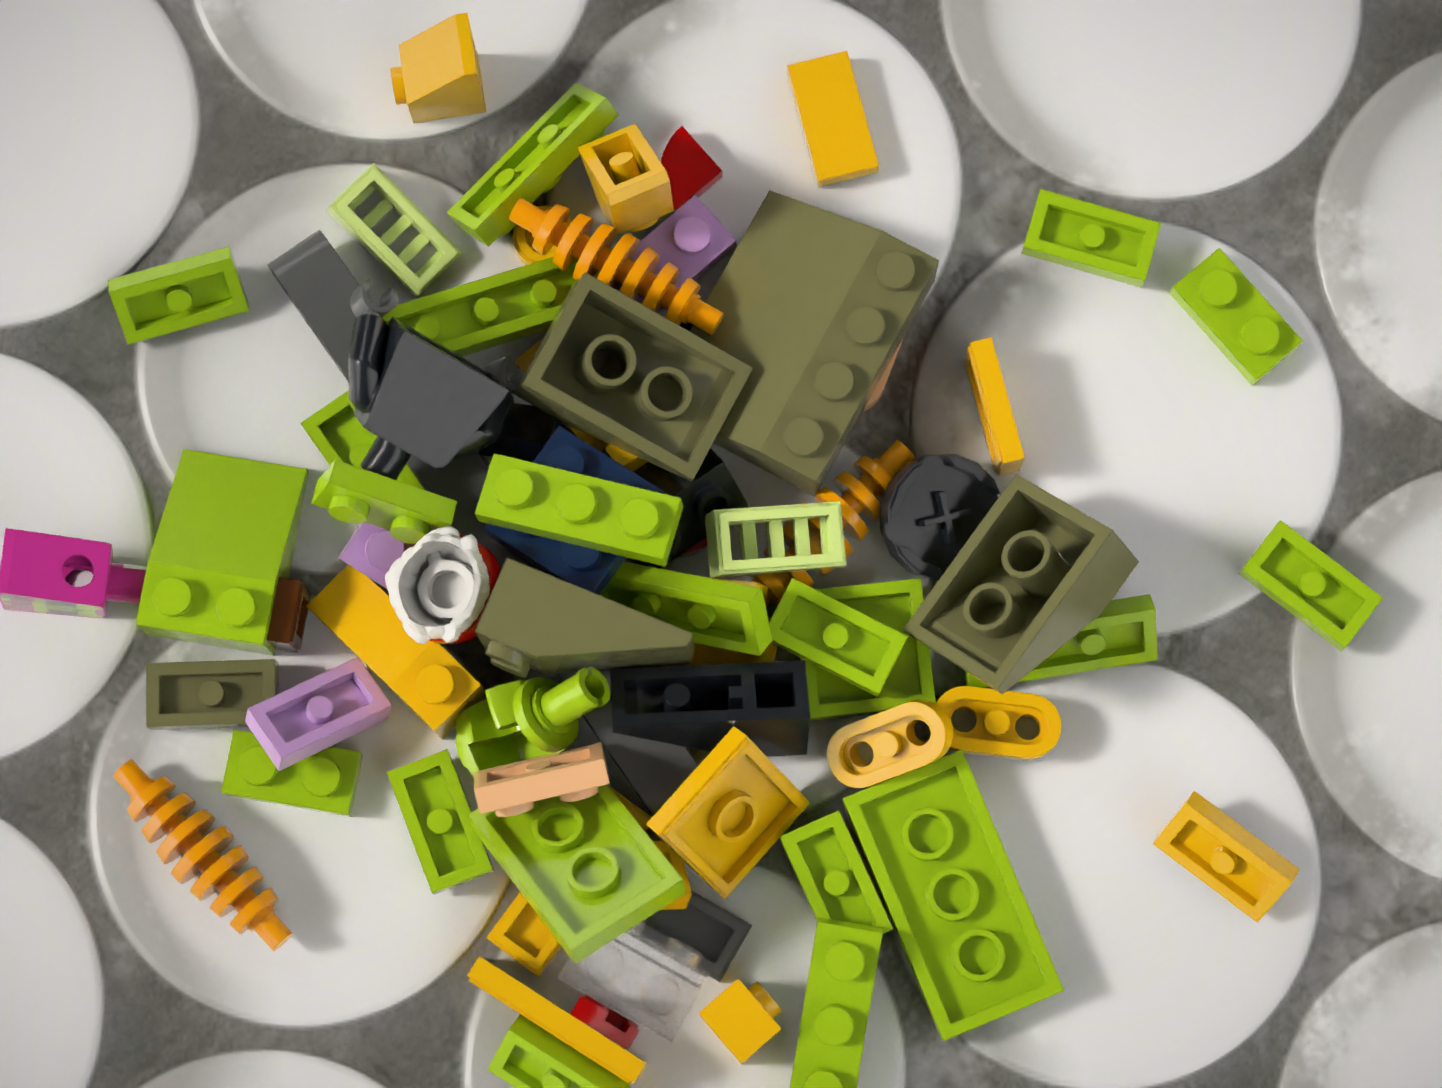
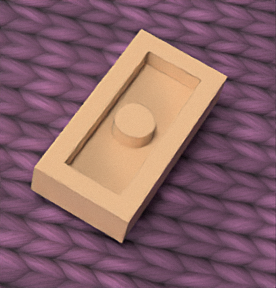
(565, 774)

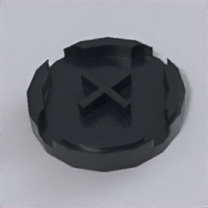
(934, 511)

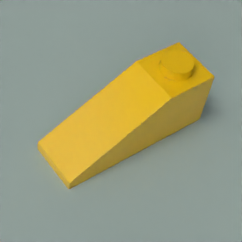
(419, 674)

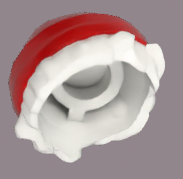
(442, 586)

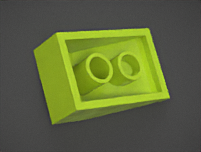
(222, 551)

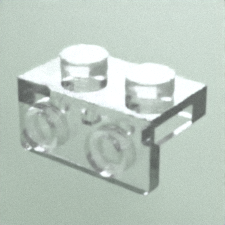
(642, 979)

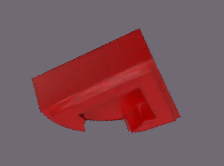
(688, 168)
(605, 1021)

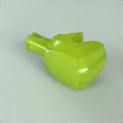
(527, 719)

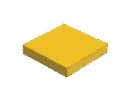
(728, 812)

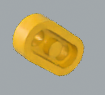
(996, 721)
(892, 741)

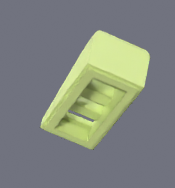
(376, 180)
(719, 542)

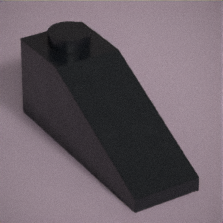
(703, 702)

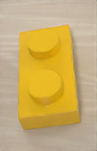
(1226, 856)

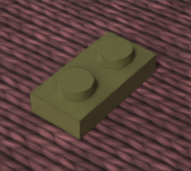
(207, 692)

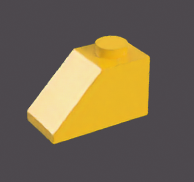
(440, 72)
(627, 179)

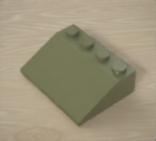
(818, 320)

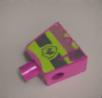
(37, 570)

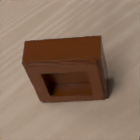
(289, 615)

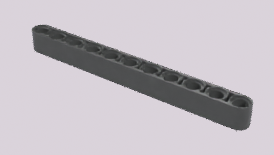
(321, 292)

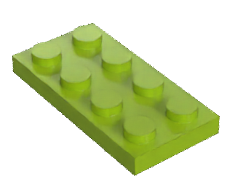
(952, 895)

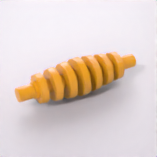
(615, 265)
(857, 498)
(202, 854)

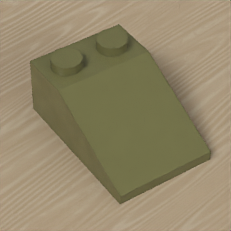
(632, 378)
(1021, 586)
(563, 628)

